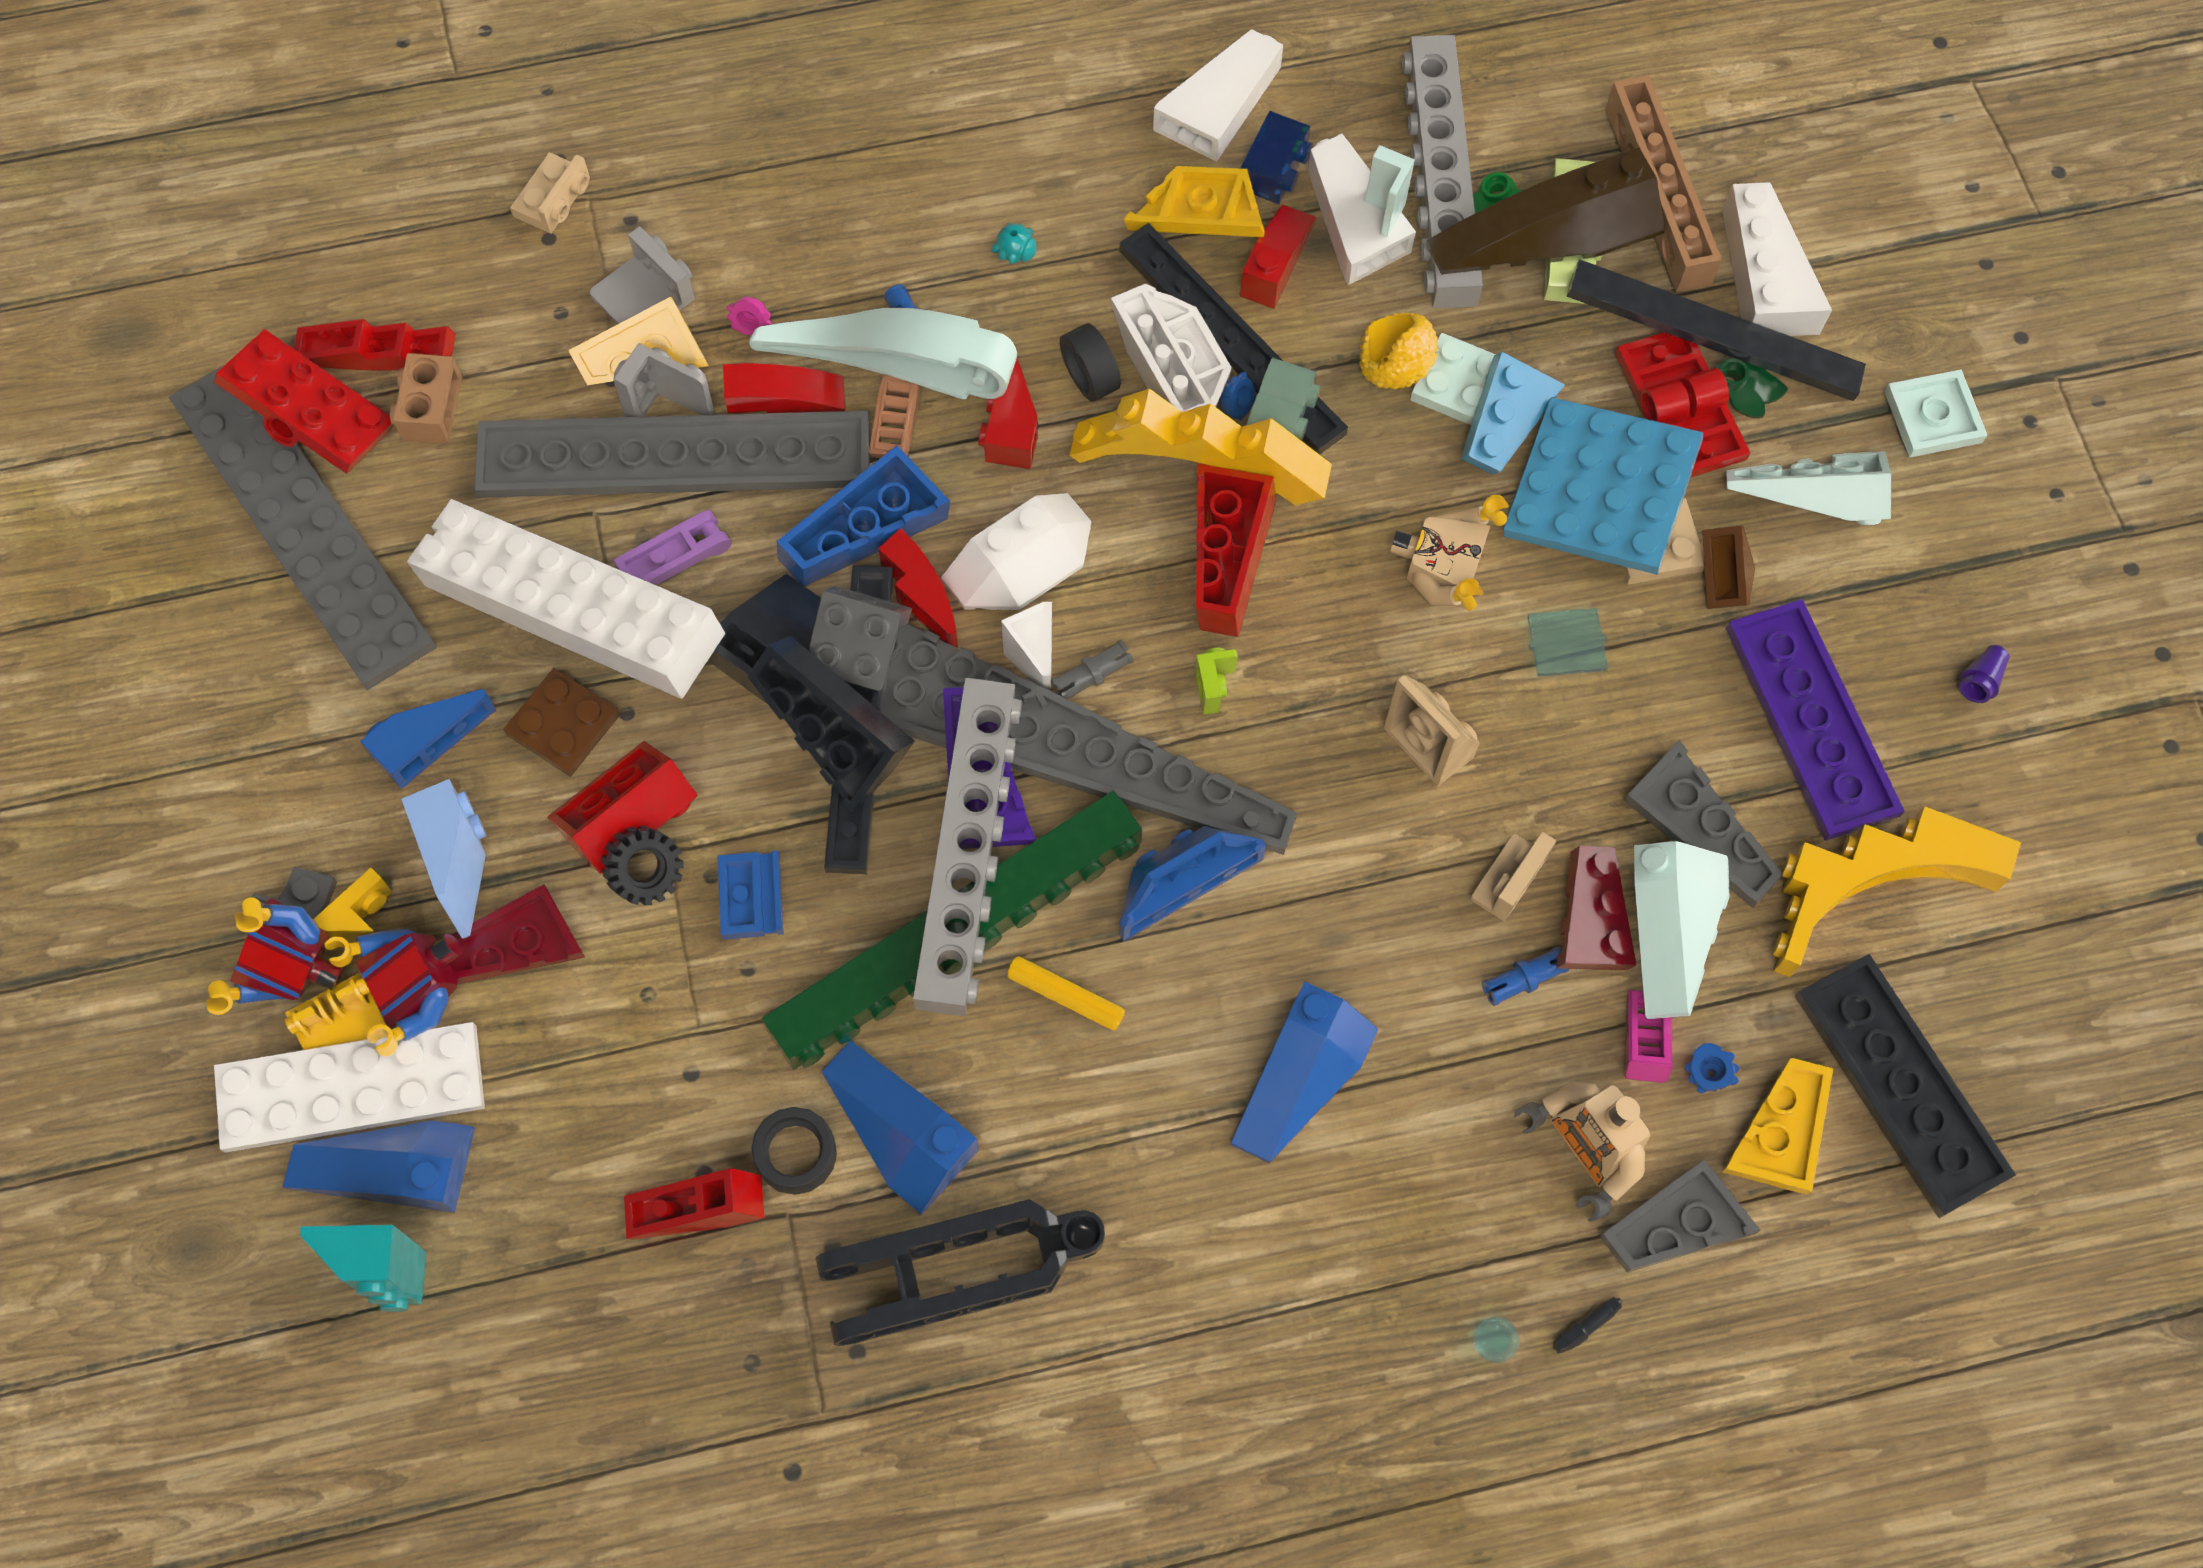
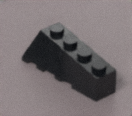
(830, 720)

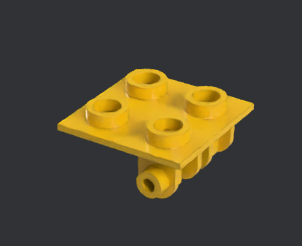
(335, 1015)

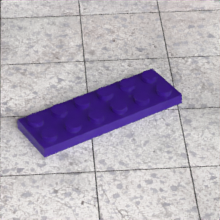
(1814, 720)

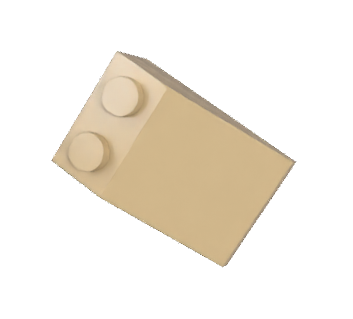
(1429, 731)

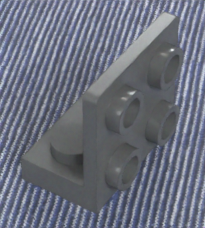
(857, 635)

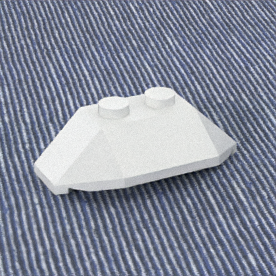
(1171, 347)
(1021, 555)

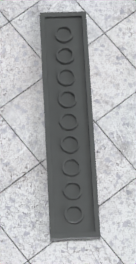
(671, 454)
(307, 534)

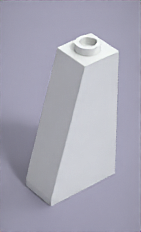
(1220, 96)
(1354, 225)

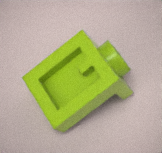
(1210, 677)

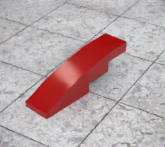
(375, 348)

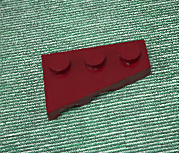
(516, 939)

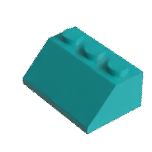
(373, 1261)

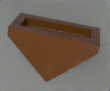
(1727, 567)

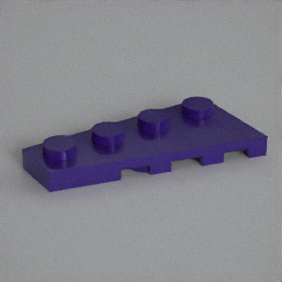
(1016, 824)

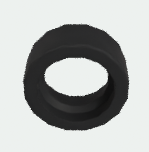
(1090, 362)
(787, 1118)

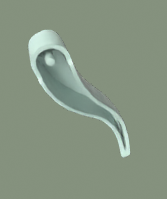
(905, 343)

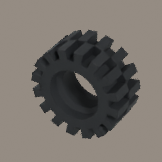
(662, 879)

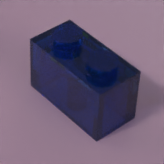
(1276, 156)

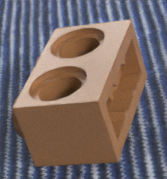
(434, 398)

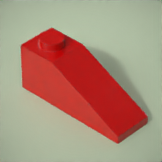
(1275, 256)
(695, 1204)

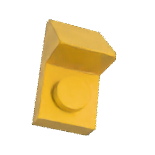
(346, 912)

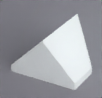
(1029, 642)

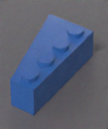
(862, 518)

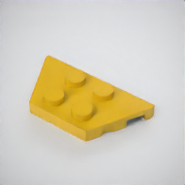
(1201, 203)

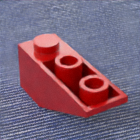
(1012, 425)

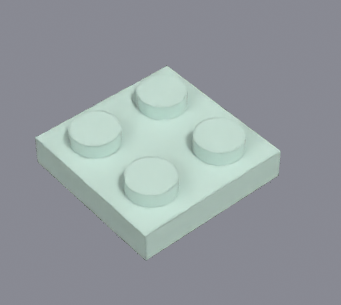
(1455, 379)
(1935, 413)

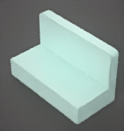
(1389, 184)

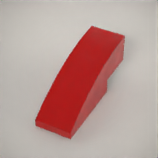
(781, 389)
(919, 586)

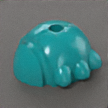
(1015, 243)

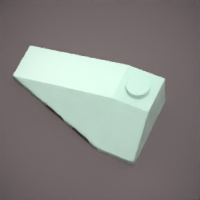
(1848, 488)
(1678, 911)

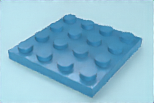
(1603, 485)

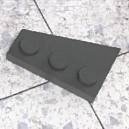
(1679, 1220)

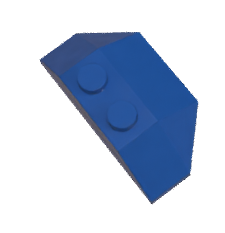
(1183, 873)

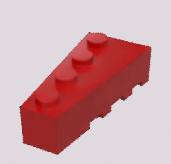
(1230, 539)

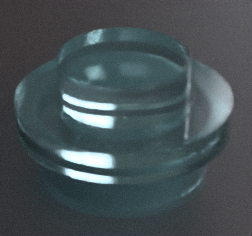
(1496, 1339)

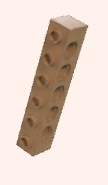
(1687, 239)

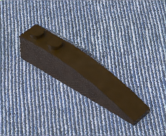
(1568, 215)

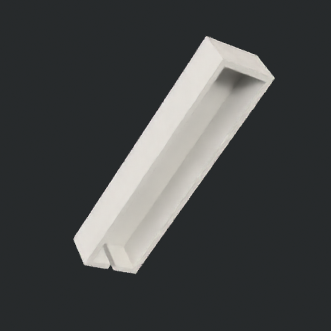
(567, 598)

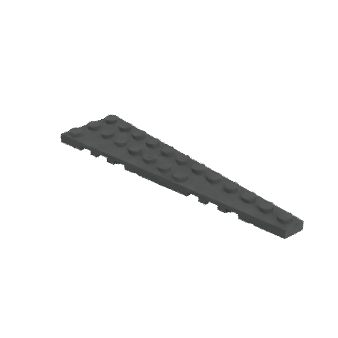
(1075, 745)

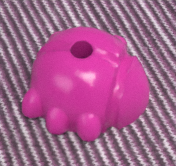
(748, 315)

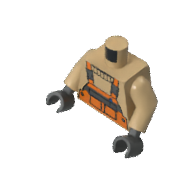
(1602, 1133)

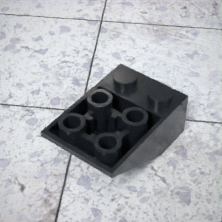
(767, 617)

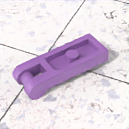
(675, 549)

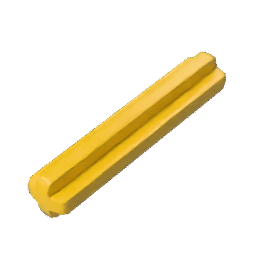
(1066, 993)

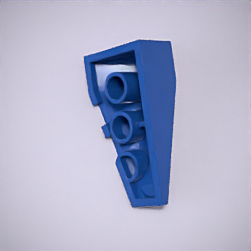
(1310, 1062)
(903, 1131)

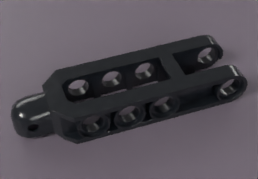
(1060, 1239)

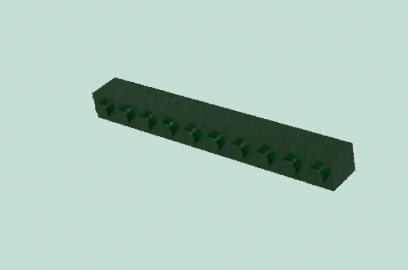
(888, 970)

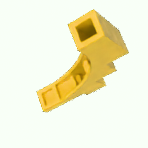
(1206, 436)
(1927, 848)

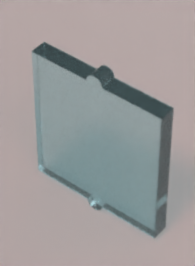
(1567, 642)

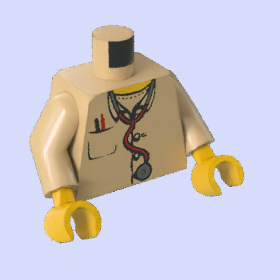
(1449, 553)

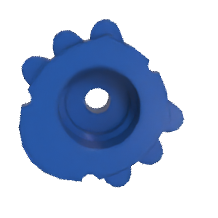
(1237, 396)
(1712, 1058)

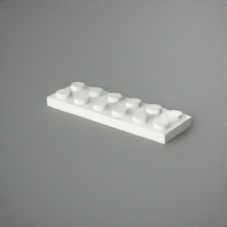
(347, 1088)

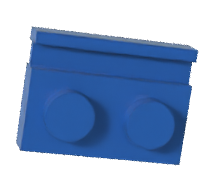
(750, 895)

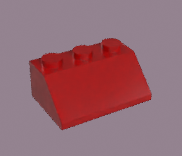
(633, 792)

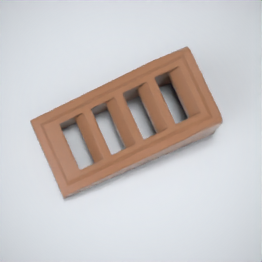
(897, 395)

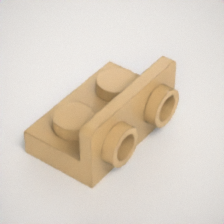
(551, 192)
(1512, 874)

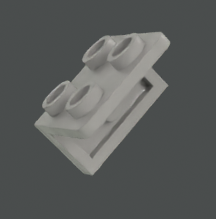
(643, 280)
(653, 374)

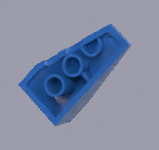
(393, 1165)

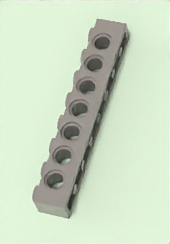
(1439, 114)
(980, 703)

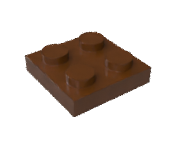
(561, 722)

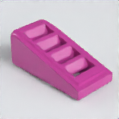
(1646, 1062)

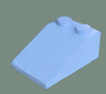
(450, 848)

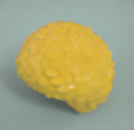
(1398, 350)

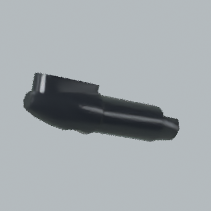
(1579, 1331)

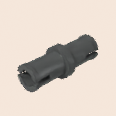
(1092, 670)

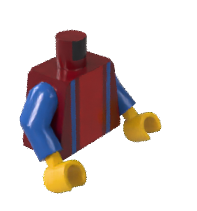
(277, 957)
(406, 978)

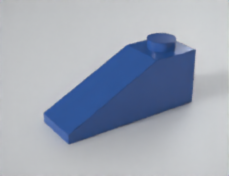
(418, 737)

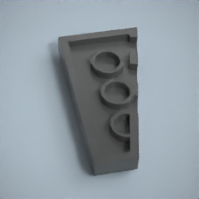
(1689, 811)

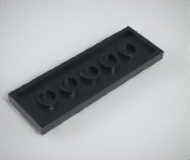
(1905, 1086)

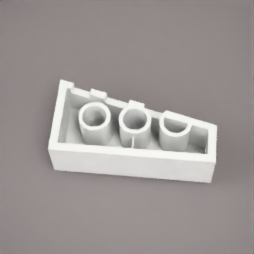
(1769, 264)

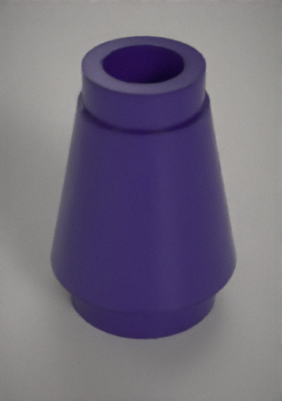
(1984, 676)

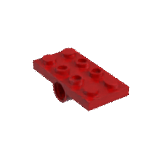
(1681, 391)
(303, 402)

